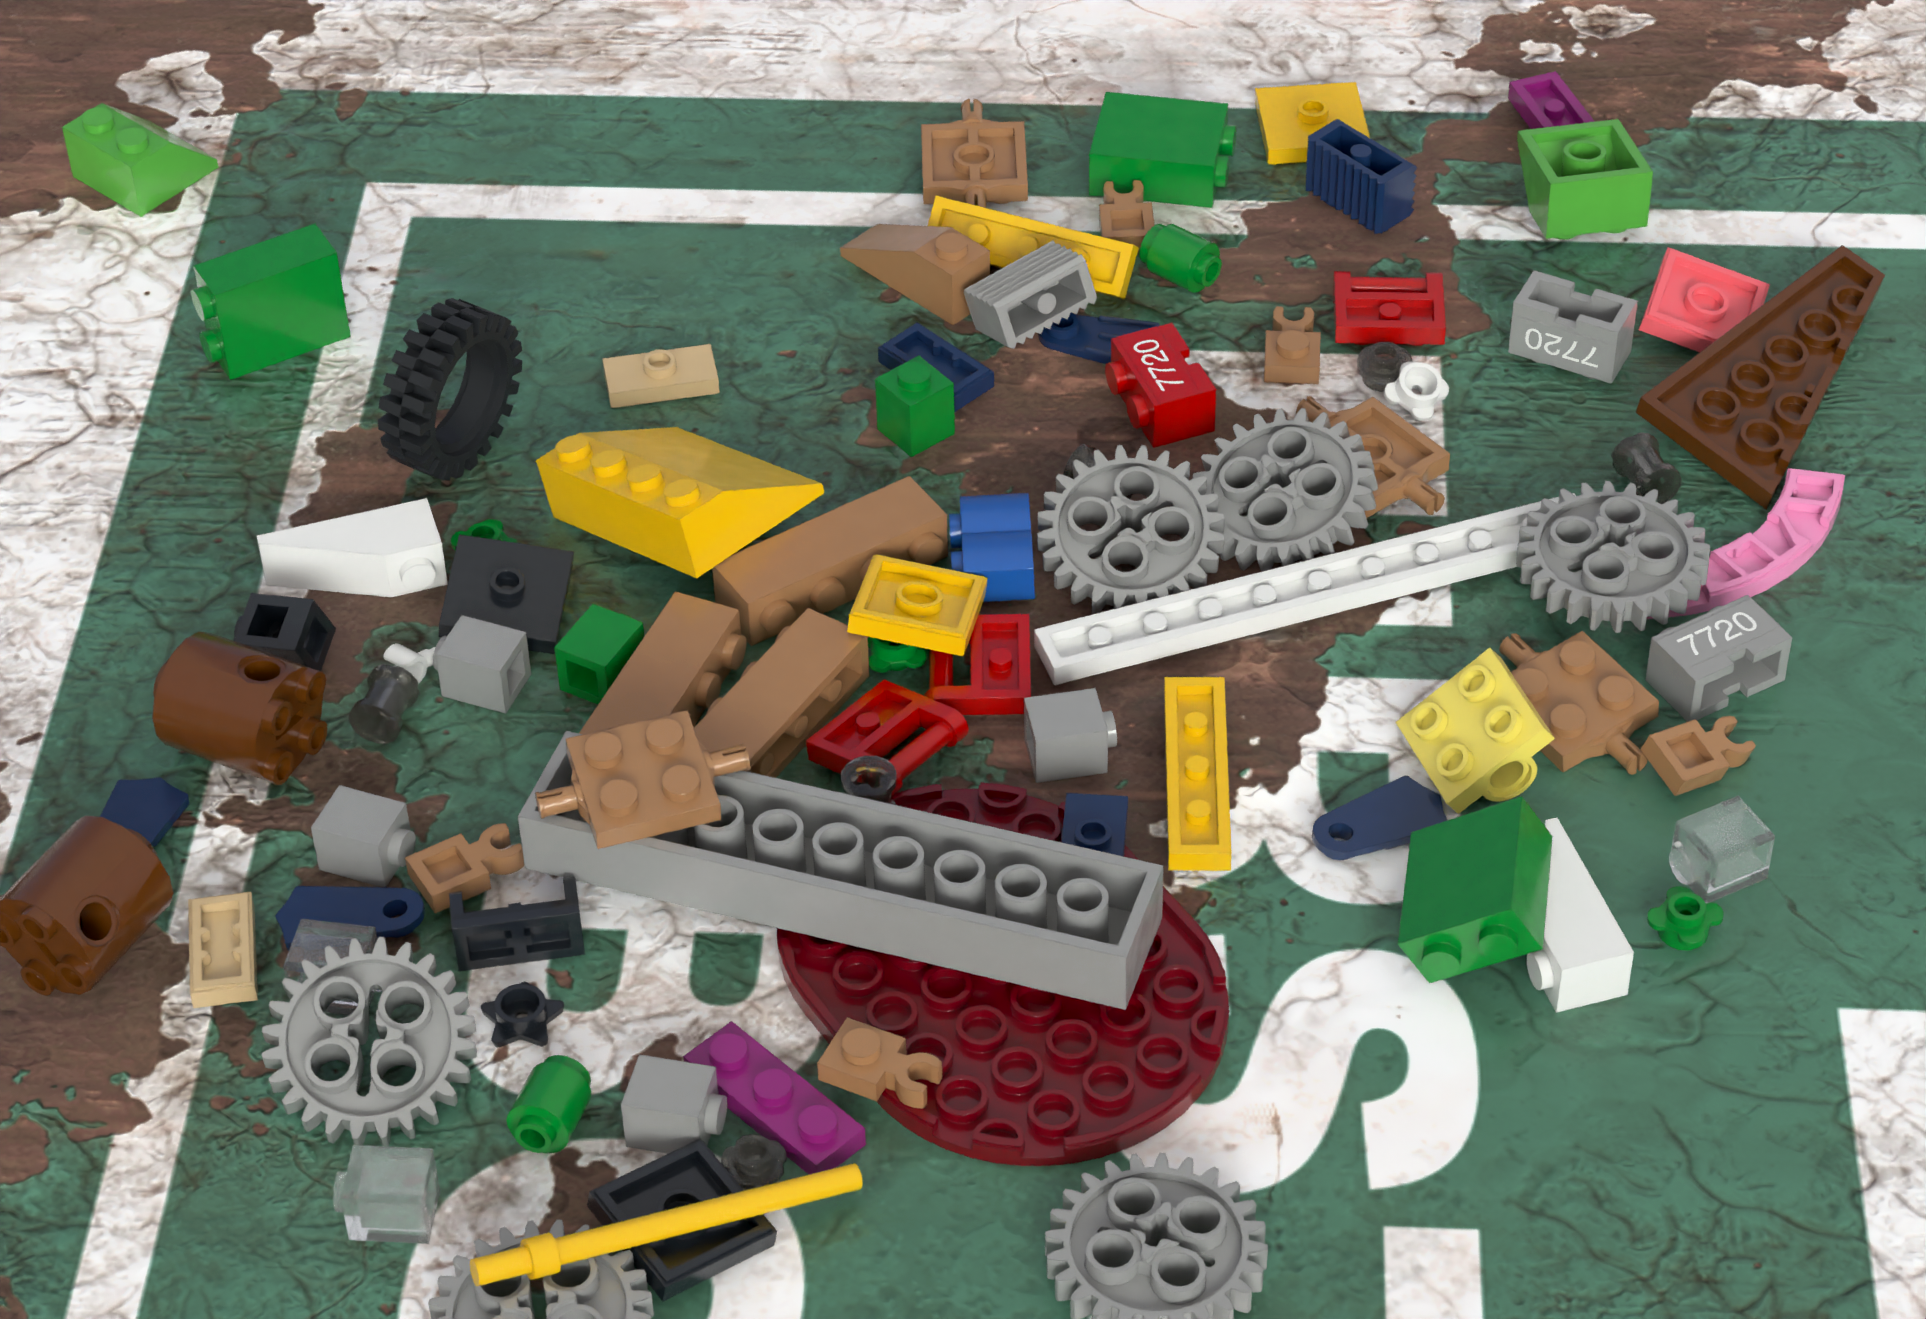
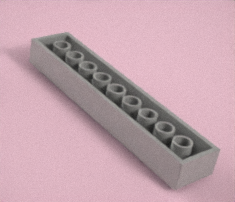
(880, 882)

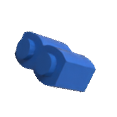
(995, 544)

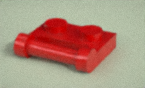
(1389, 309)
(997, 668)
(881, 723)

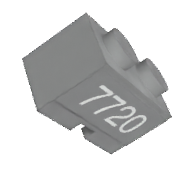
(1572, 328)
(1718, 655)

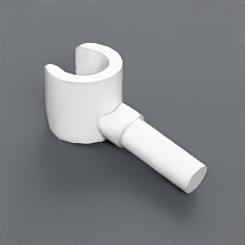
(409, 660)

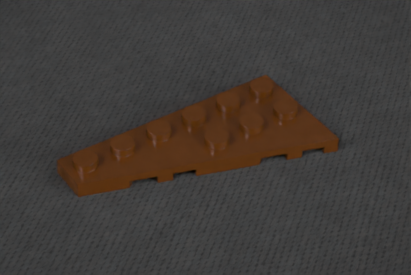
(1762, 382)

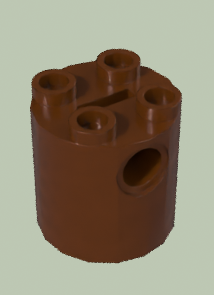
(239, 707)
(83, 905)

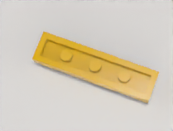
(1014, 236)
(1197, 774)

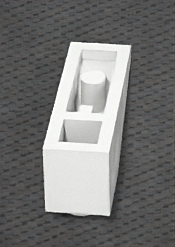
(362, 553)
(1583, 946)

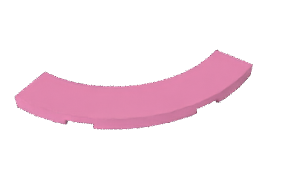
(1779, 547)

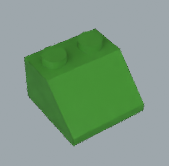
(132, 158)
(1584, 179)

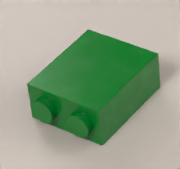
(1164, 142)
(270, 301)
(1476, 890)

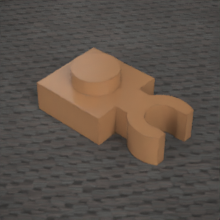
(1125, 215)
(1292, 350)
(1694, 758)
(463, 866)
(872, 1059)

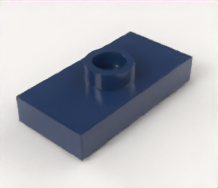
(966, 373)
(1096, 822)

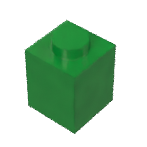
(915, 406)
(596, 652)

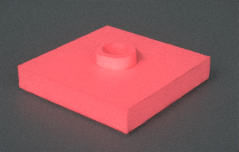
(1698, 301)

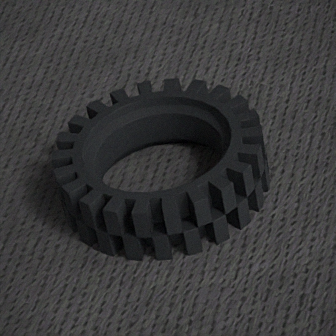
(422, 376)

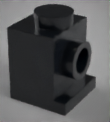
(286, 628)

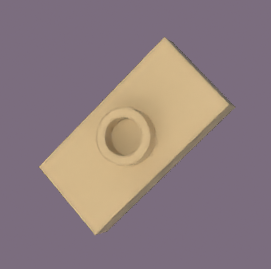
(660, 376)
(222, 950)

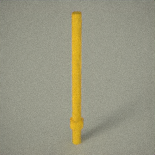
(544, 1254)

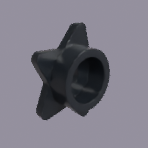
(517, 1000)

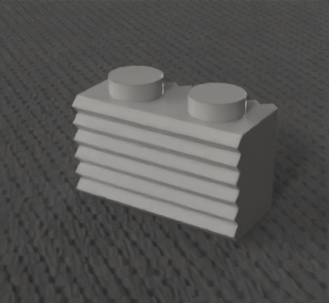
(1030, 294)

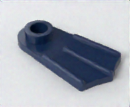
(1089, 335)
(146, 806)
(1378, 820)
(353, 906)

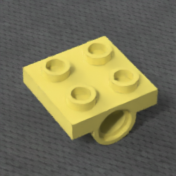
(1477, 734)

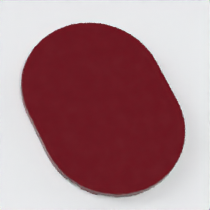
(1021, 1066)

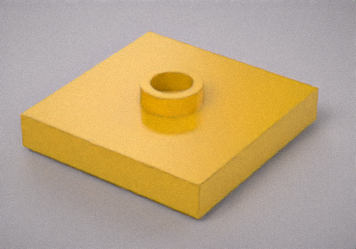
(1295, 112)
(917, 605)

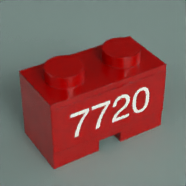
(1159, 387)

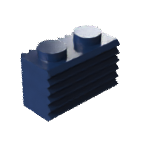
(1359, 176)

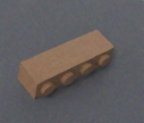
(828, 557)
(675, 665)
(788, 693)

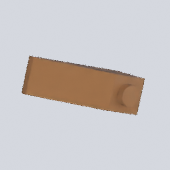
(923, 264)

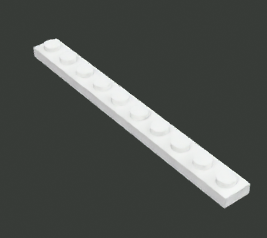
(1281, 596)

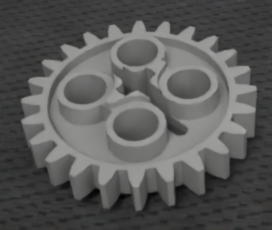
(1280, 478)
(1130, 530)
(1613, 556)
(427, 1045)
(1157, 1233)
(582, 1289)

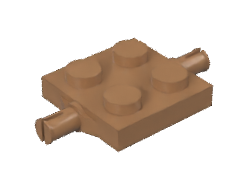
(974, 159)
(1400, 453)
(1583, 700)
(642, 779)

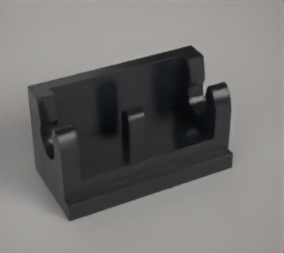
(517, 931)

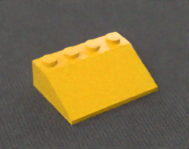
(669, 494)

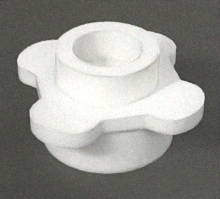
(1421, 378)

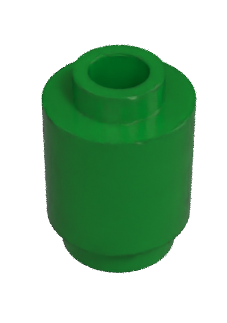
(1181, 257)
(550, 1105)

